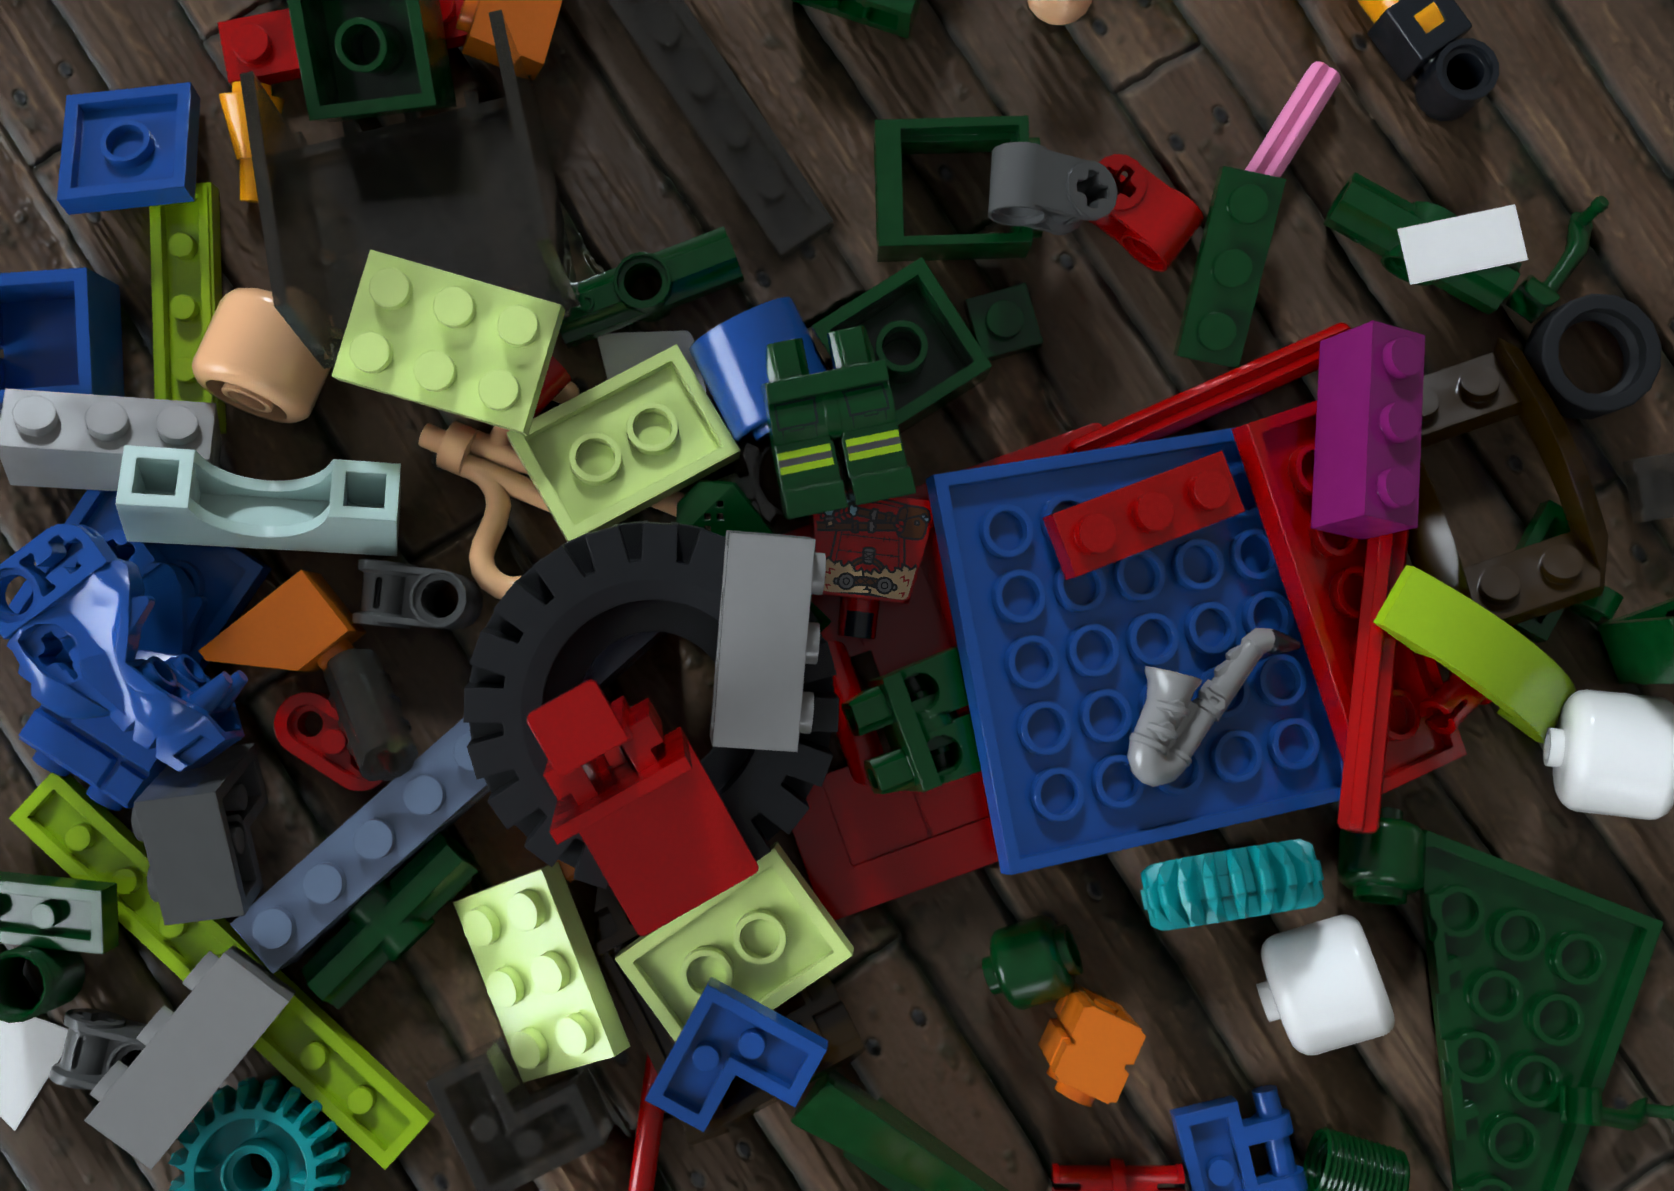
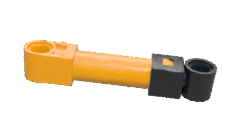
(1430, 38)

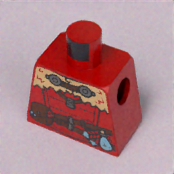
(871, 556)

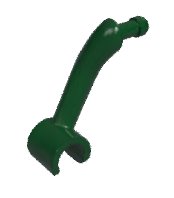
(1534, 296)
(1585, 1107)

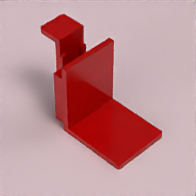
(638, 805)

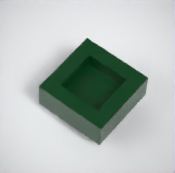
(1004, 322)

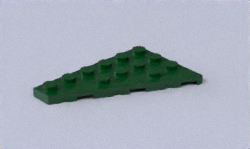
(1524, 998)

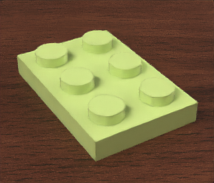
(448, 342)
(624, 445)
(756, 937)
(541, 974)

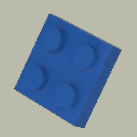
(129, 148)

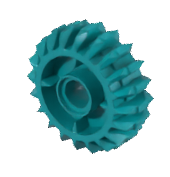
(1232, 884)
(265, 1124)

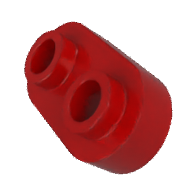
(325, 750)

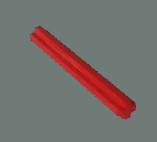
(1211, 396)
(1371, 690)

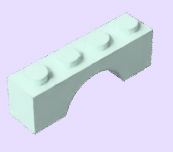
(189, 501)

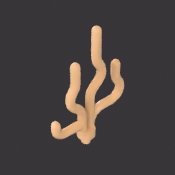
(496, 469)

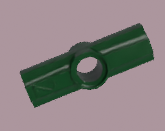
(1373, 215)
(686, 273)
(390, 919)

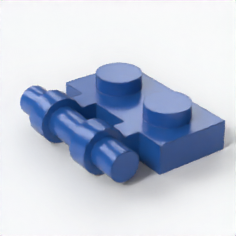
(1217, 1143)

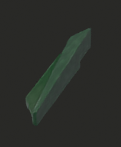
(885, 1140)

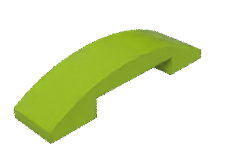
(1478, 649)

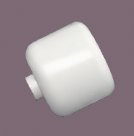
(1613, 754)
(1324, 986)

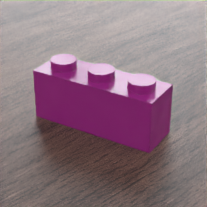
(1368, 431)

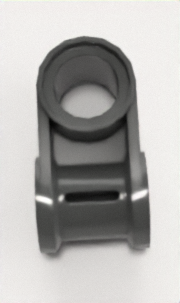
(1047, 188)
(406, 596)
(94, 1045)

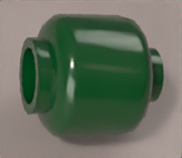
(1383, 864)
(1032, 962)

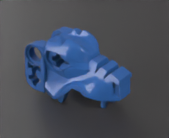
(119, 643)

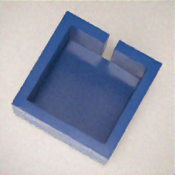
(61, 332)

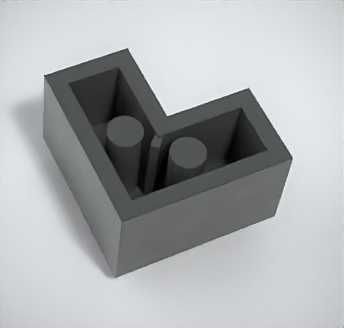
(201, 837)

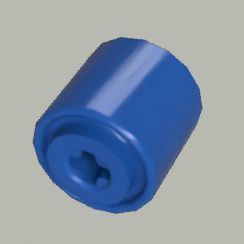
(735, 362)

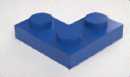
(729, 1038)

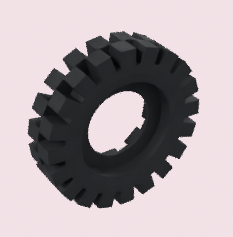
(556, 626)

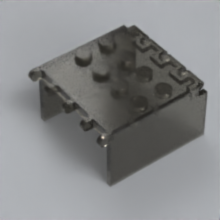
(439, 190)

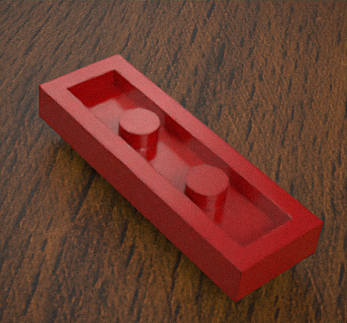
(1143, 515)

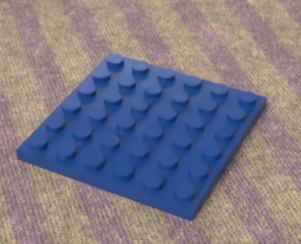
(1063, 661)

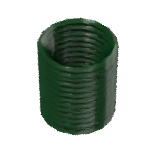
(62, 980)
(1353, 1164)

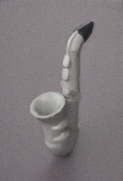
(1174, 725)

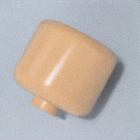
(258, 360)

